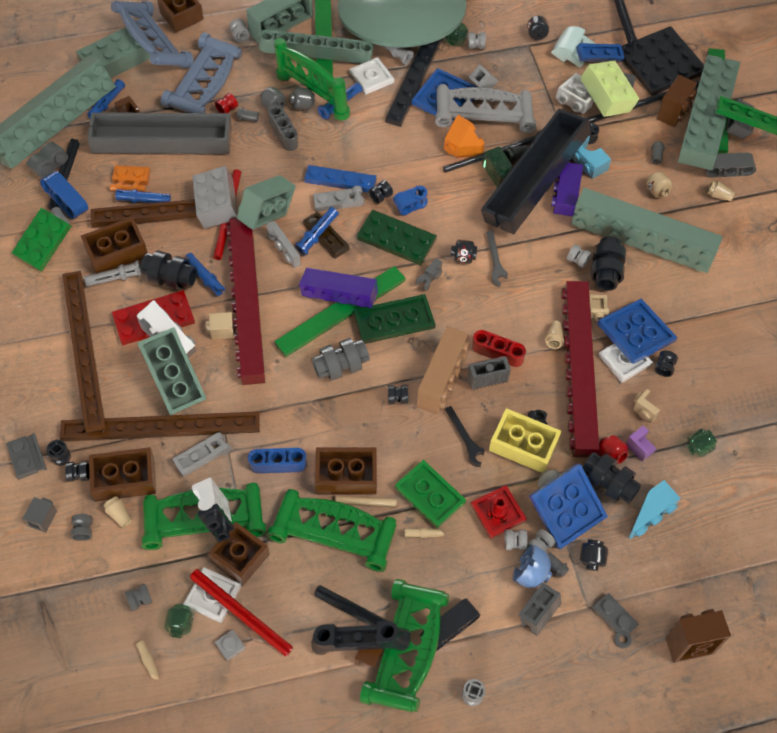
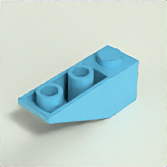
(658, 502)

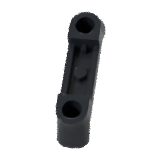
(368, 637)

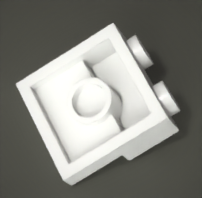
(574, 94)

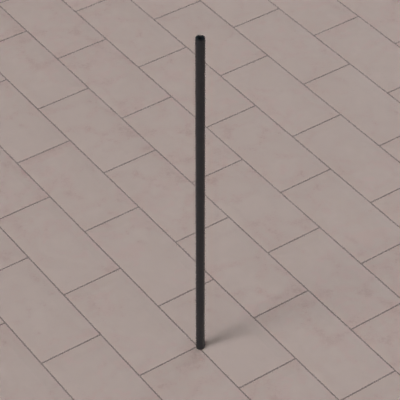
(527, 141)

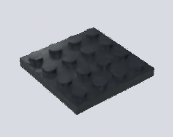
(660, 59)

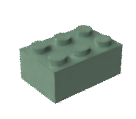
(265, 201)

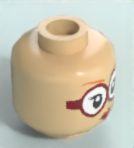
(658, 185)

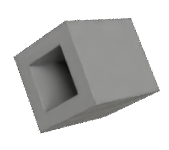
(483, 78)

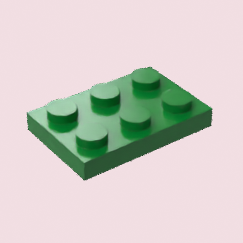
(41, 239)
(430, 494)

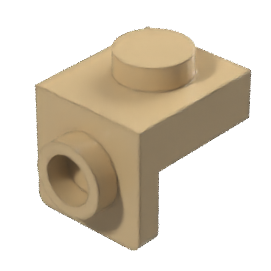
(598, 306)
(644, 408)

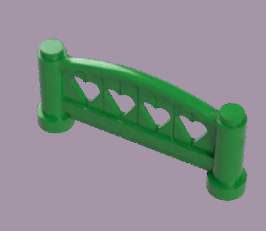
(286, 70)
(159, 526)
(374, 547)
(386, 689)

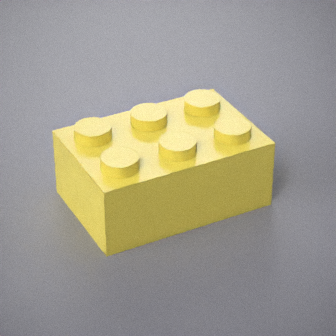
(524, 440)

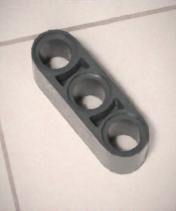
(283, 127)
(732, 165)

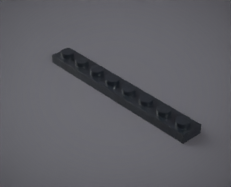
(412, 83)

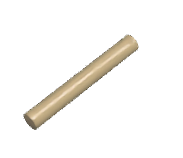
(367, 501)

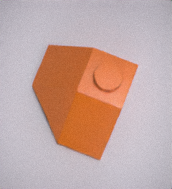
(462, 140)

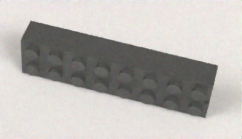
(160, 133)

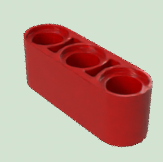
(492, 341)

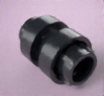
(608, 263)
(162, 268)
(617, 482)

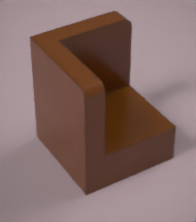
(126, 105)
(368, 657)

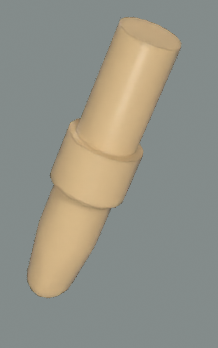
(423, 533)
(147, 659)

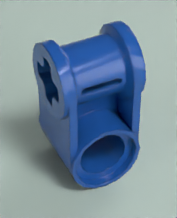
(411, 201)

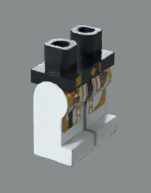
(213, 509)

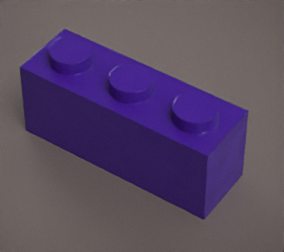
(567, 190)

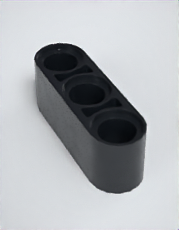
(456, 621)

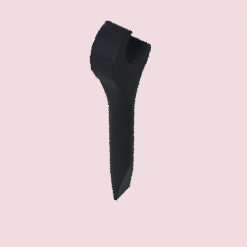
(472, 448)

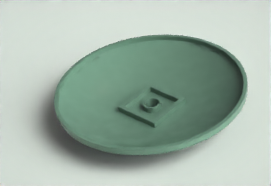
(401, 21)

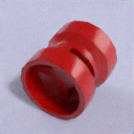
(226, 104)

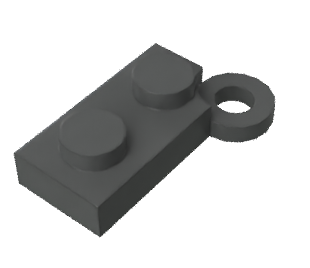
(617, 618)

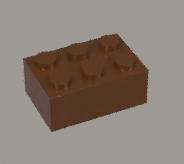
(114, 245)
(346, 470)
(122, 474)
(697, 635)

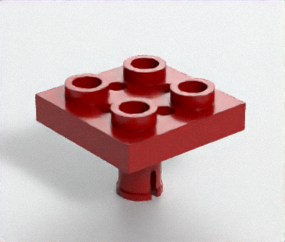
(497, 505)

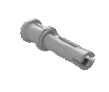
(401, 53)
(122, 272)

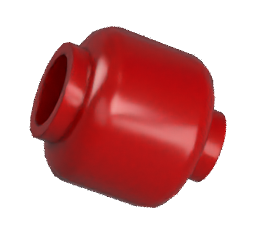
(614, 447)

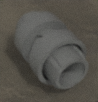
(333, 361)

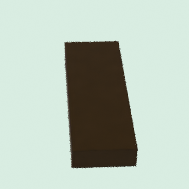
(329, 238)

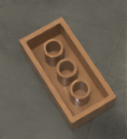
(442, 370)

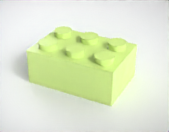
(609, 88)

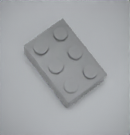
(214, 197)

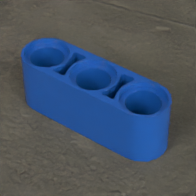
(64, 194)
(268, 455)

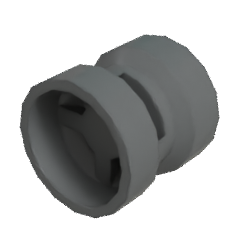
(81, 527)
(138, 597)

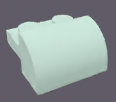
(566, 45)

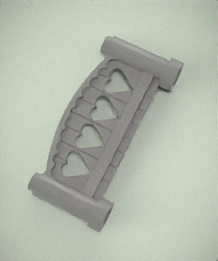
(448, 108)

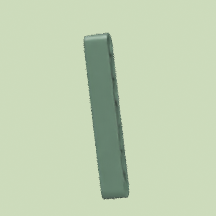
(319, 46)

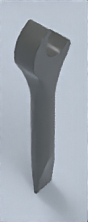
(498, 270)

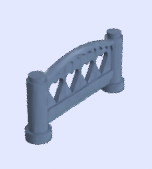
(144, 11)
(210, 48)

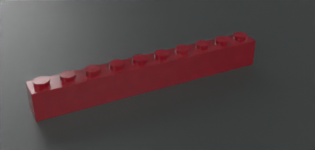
(246, 303)
(580, 369)

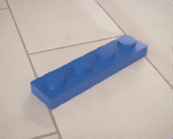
(339, 178)

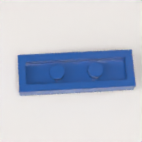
(600, 52)

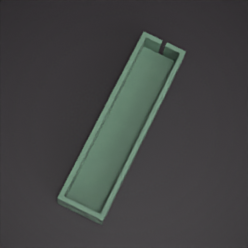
(53, 110)
(705, 125)
(646, 230)

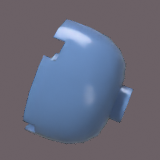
(533, 569)

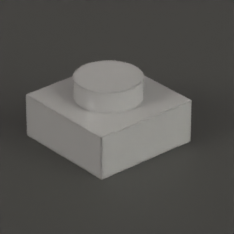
(230, 645)

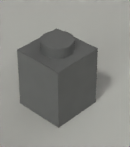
(40, 514)

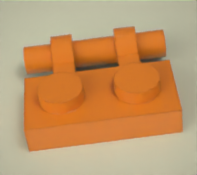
(130, 175)

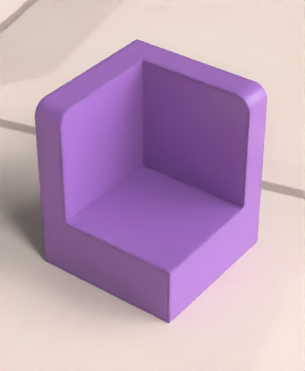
(640, 445)

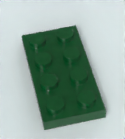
(396, 237)
(394, 318)

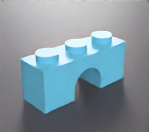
(593, 162)

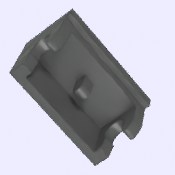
(540, 608)

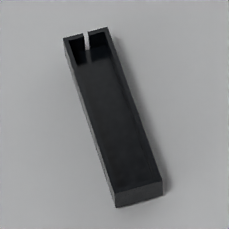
(536, 171)

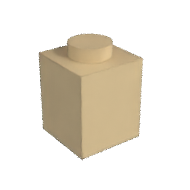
(220, 325)

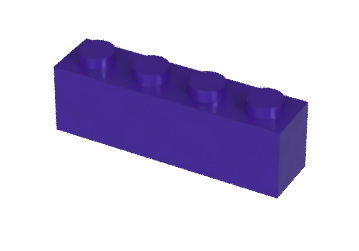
(338, 287)

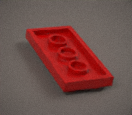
(174, 305)

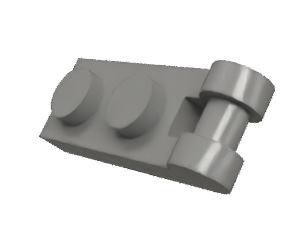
(338, 199)
(283, 244)
(201, 454)

